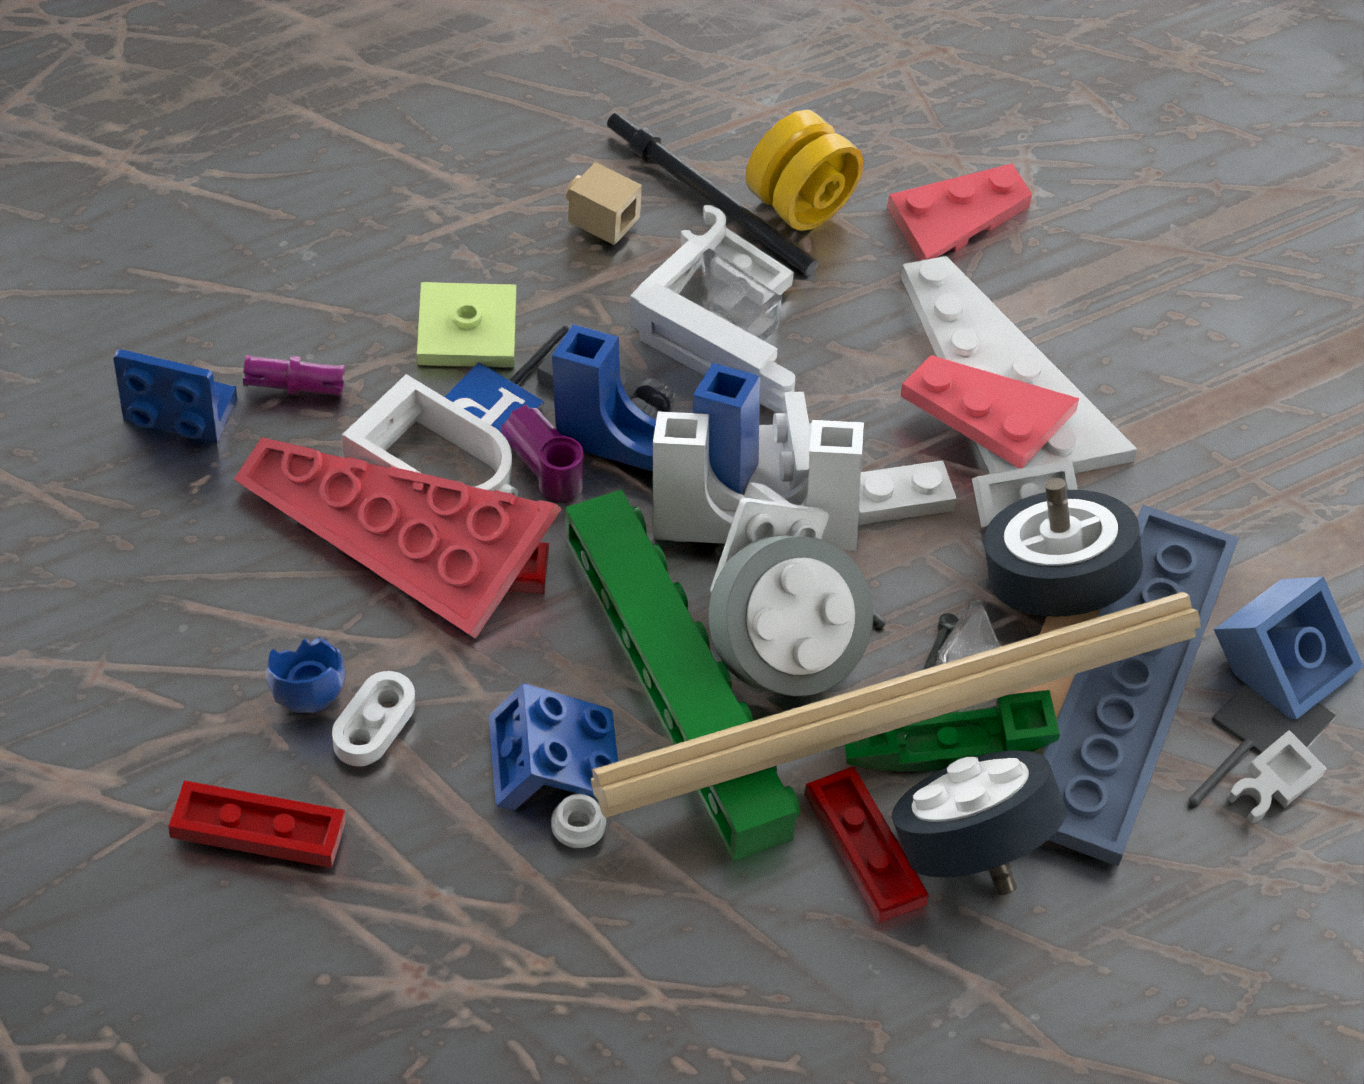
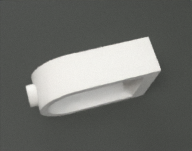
(413, 402)

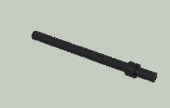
(648, 146)

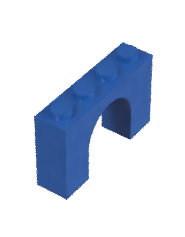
(608, 424)

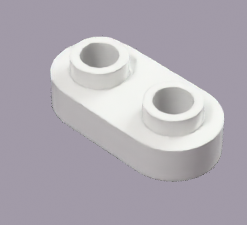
(370, 722)

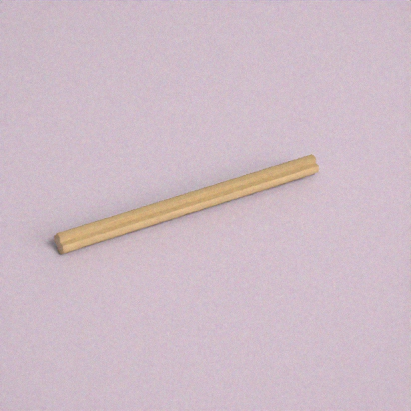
(892, 704)

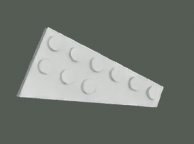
(974, 332)

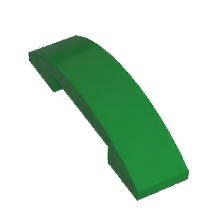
(1015, 724)

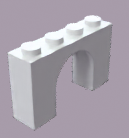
(699, 508)

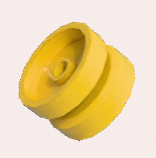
(804, 170)

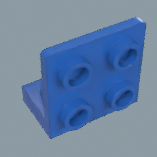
(172, 396)
(547, 741)

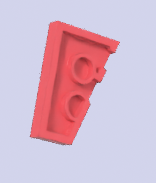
(955, 209)
(989, 408)

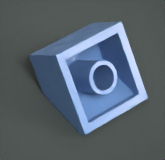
(1290, 645)

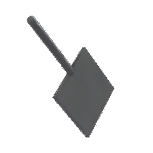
(1258, 727)

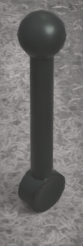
(945, 626)

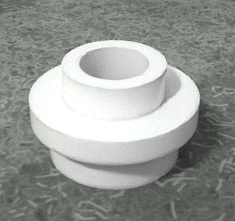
(578, 808)

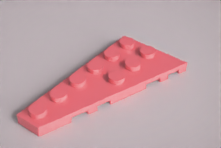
(420, 532)

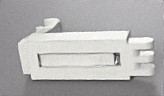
(695, 334)

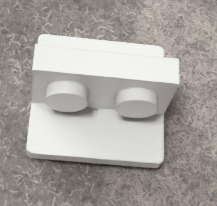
(785, 446)
(767, 514)

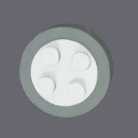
(791, 615)

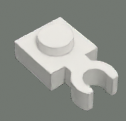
(1280, 773)

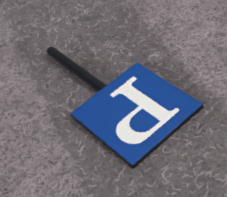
(495, 397)

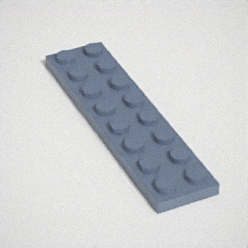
(1123, 710)

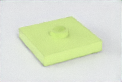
(466, 324)

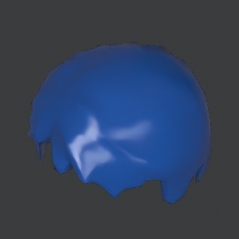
(306, 678)

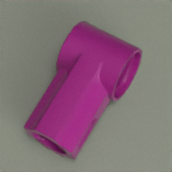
(548, 454)

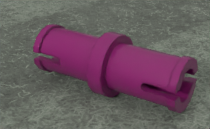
(293, 375)

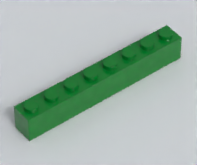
(675, 663)

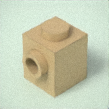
(604, 203)

